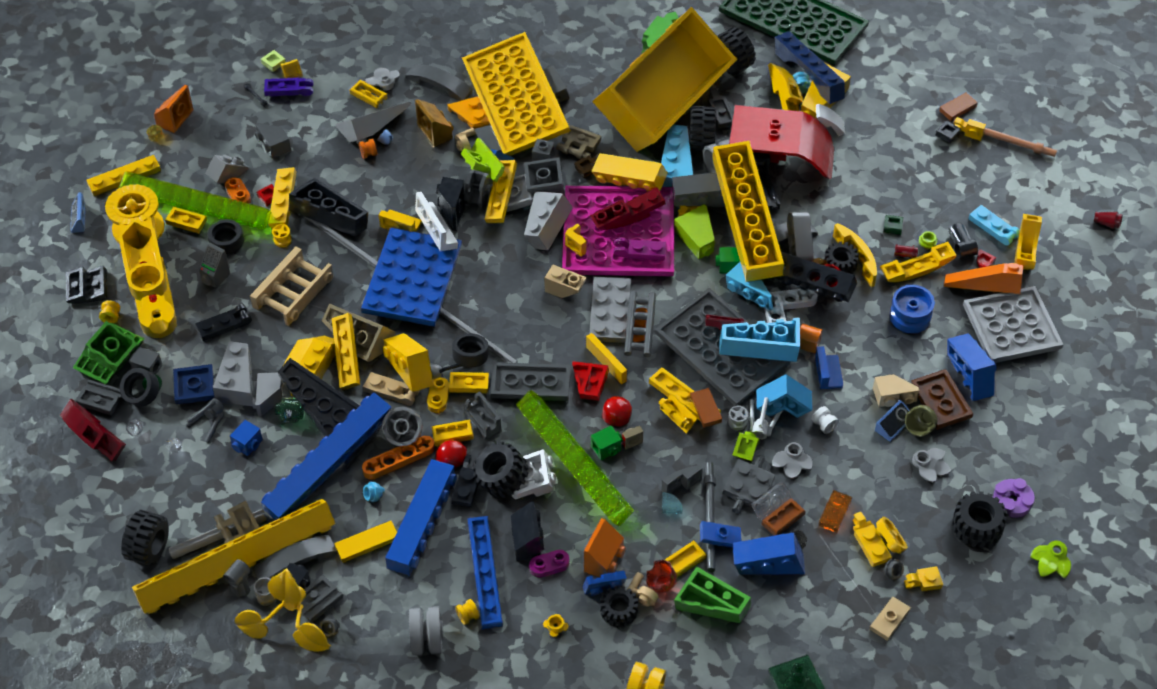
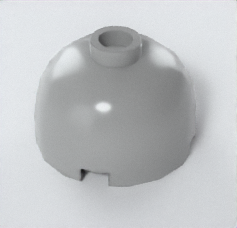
(402, 426)

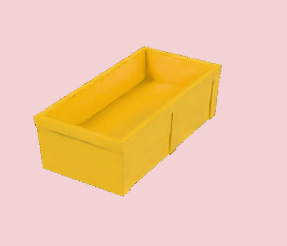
(665, 81)

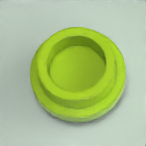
(928, 240)

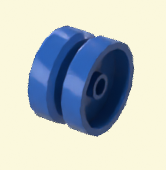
(912, 308)

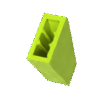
(696, 231)

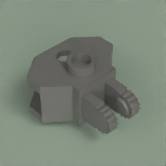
(477, 188)

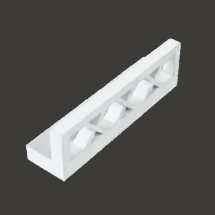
(435, 224)

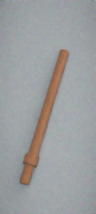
(1038, 147)

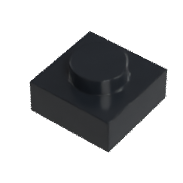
(948, 131)

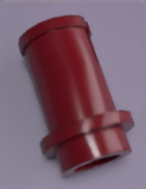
(906, 251)

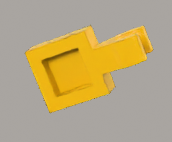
(926, 578)

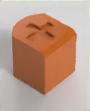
(810, 337)

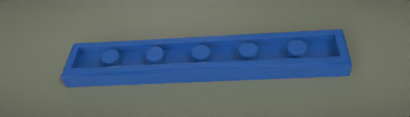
(485, 572)

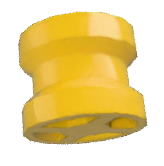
(278, 233)
(109, 311)
(467, 612)

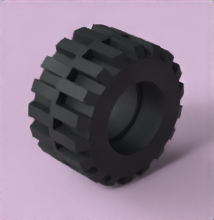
(740, 47)
(702, 127)
(492, 460)
(982, 506)
(145, 537)

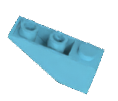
(751, 290)

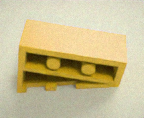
(409, 361)

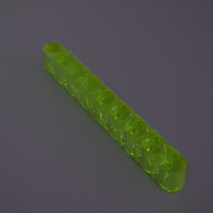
(201, 201)
(575, 458)

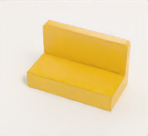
(399, 221)

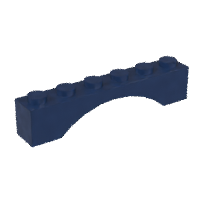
(825, 79)

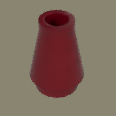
(1109, 219)

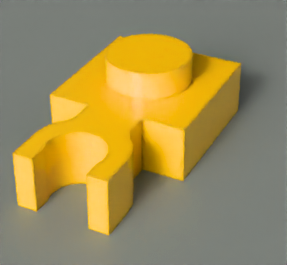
(971, 128)

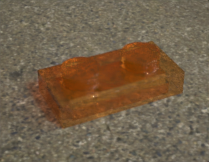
(835, 511)

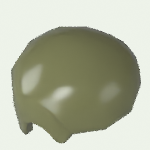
(920, 420)

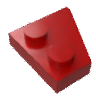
(590, 379)

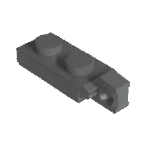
(723, 111)

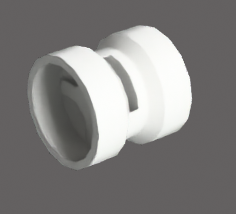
(825, 420)

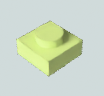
(273, 60)

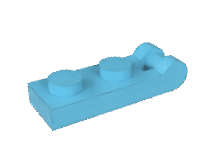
(994, 225)

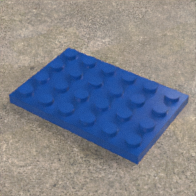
(410, 278)

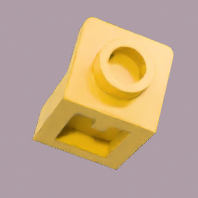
(575, 241)

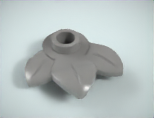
(383, 78)
(792, 463)
(933, 464)

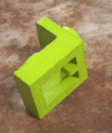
(746, 446)

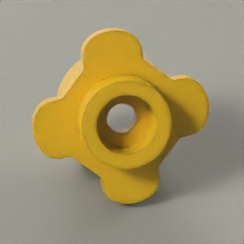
(552, 620)

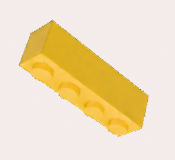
(629, 172)

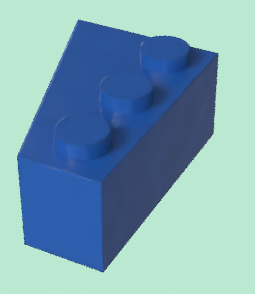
(973, 364)

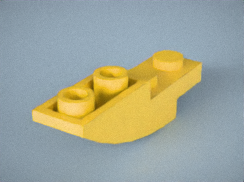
(786, 87)

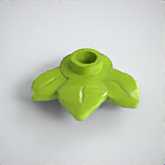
(1051, 561)

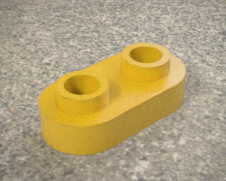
(438, 393)
(894, 539)

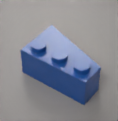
(769, 555)

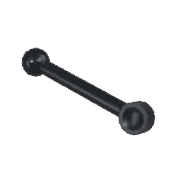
(247, 87)

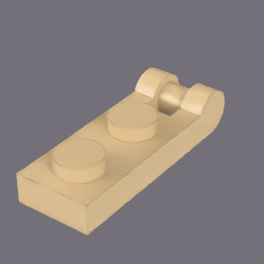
(389, 389)

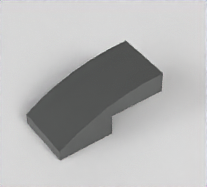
(686, 477)

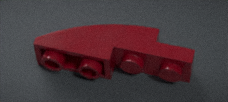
(633, 211)
(91, 431)

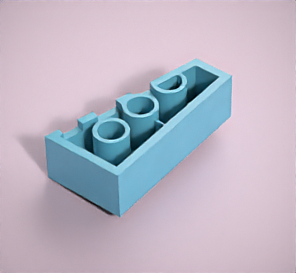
(676, 154)

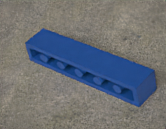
(420, 517)

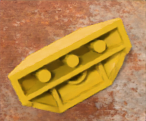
(314, 354)

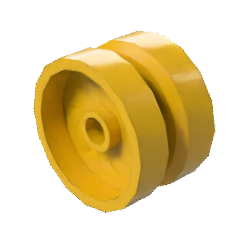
(640, 680)

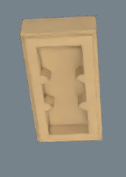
(890, 618)

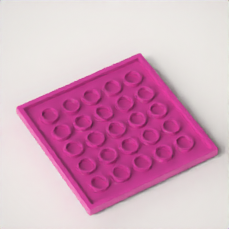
(600, 243)

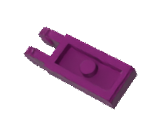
(640, 249)

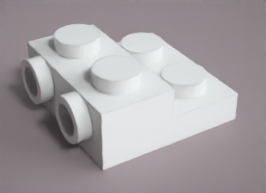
(540, 475)

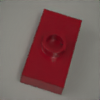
(718, 321)

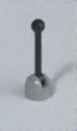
(437, 370)

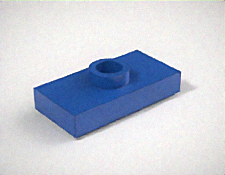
(719, 534)

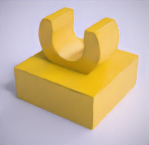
(292, 69)

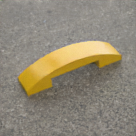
(866, 257)
(919, 266)

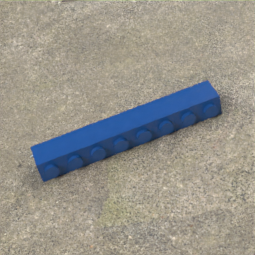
(326, 458)

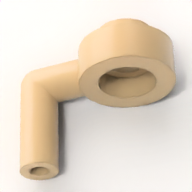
(462, 140)
(645, 595)

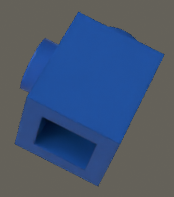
(246, 438)

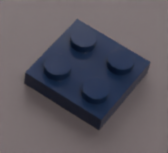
(193, 384)

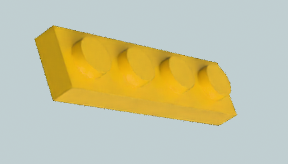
(112, 179)
(501, 193)
(280, 202)
(345, 351)
(669, 384)

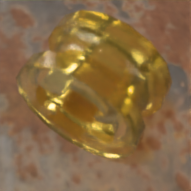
(155, 137)

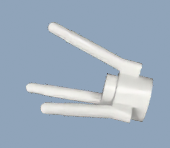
(761, 425)

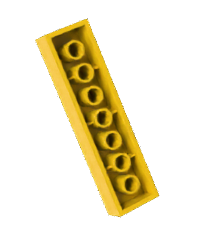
(748, 211)

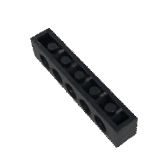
(841, 292)

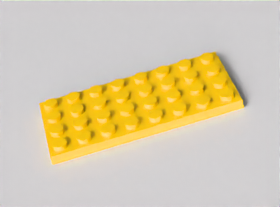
(515, 94)

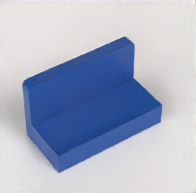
(828, 369)

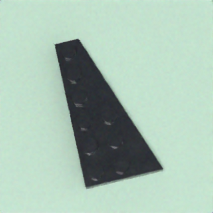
(320, 401)

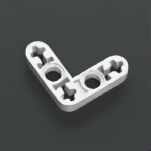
(781, 304)

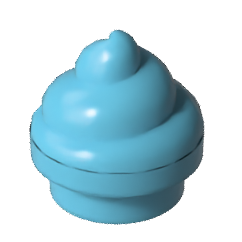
(373, 491)

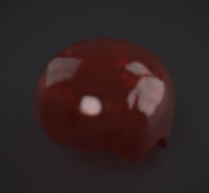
(661, 576)

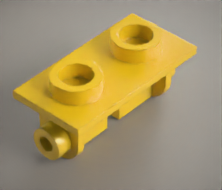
(678, 412)

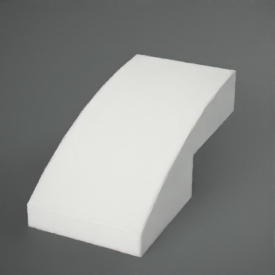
(830, 118)

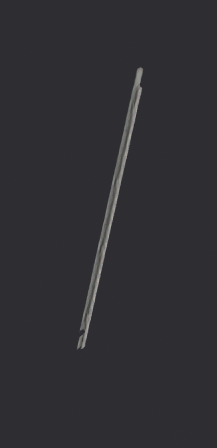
(506, 358)

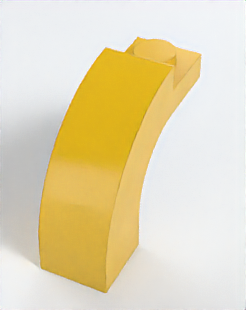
(1028, 241)

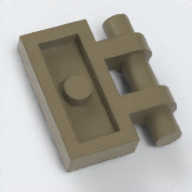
(580, 138)
(241, 518)

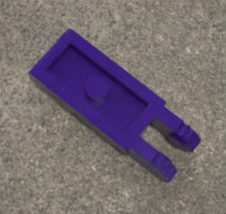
(288, 86)

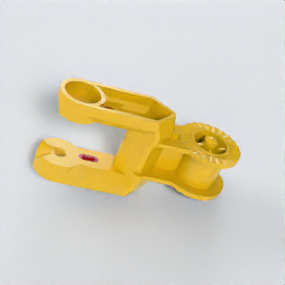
(137, 230)

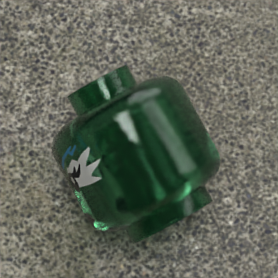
(289, 410)

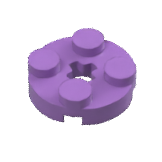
(1021, 490)

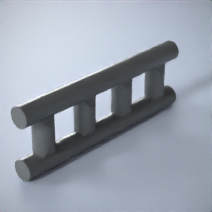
(631, 330)

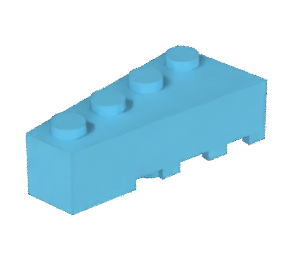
(762, 340)

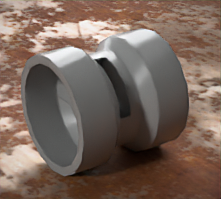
(262, 593)

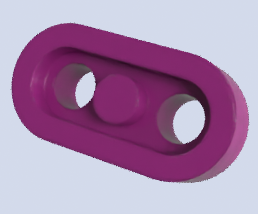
(550, 563)

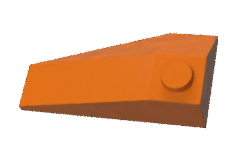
(995, 278)

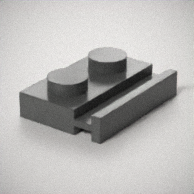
(99, 397)
(319, 598)

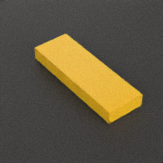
(605, 357)
(366, 541)

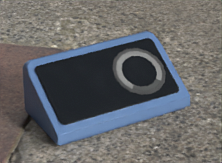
(78, 214)
(893, 421)

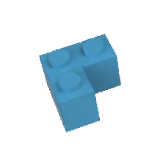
(785, 395)

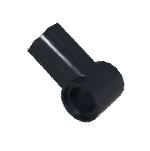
(964, 245)

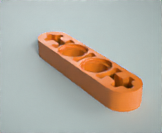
(400, 460)

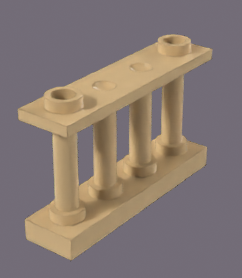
(283, 272)

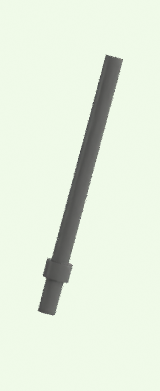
(710, 483)

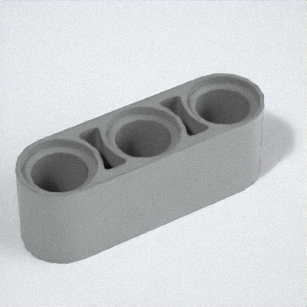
(800, 235)

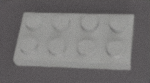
(610, 308)

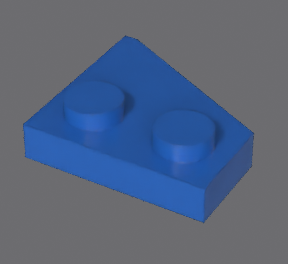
(607, 580)

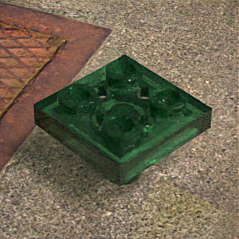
(801, 669)

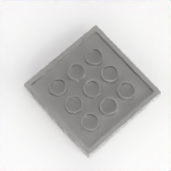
(1013, 325)

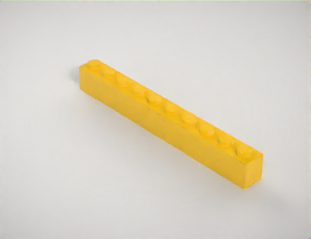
(248, 548)

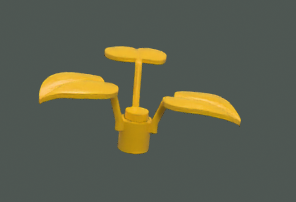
(284, 588)

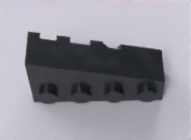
(328, 207)

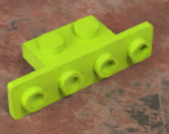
(483, 160)

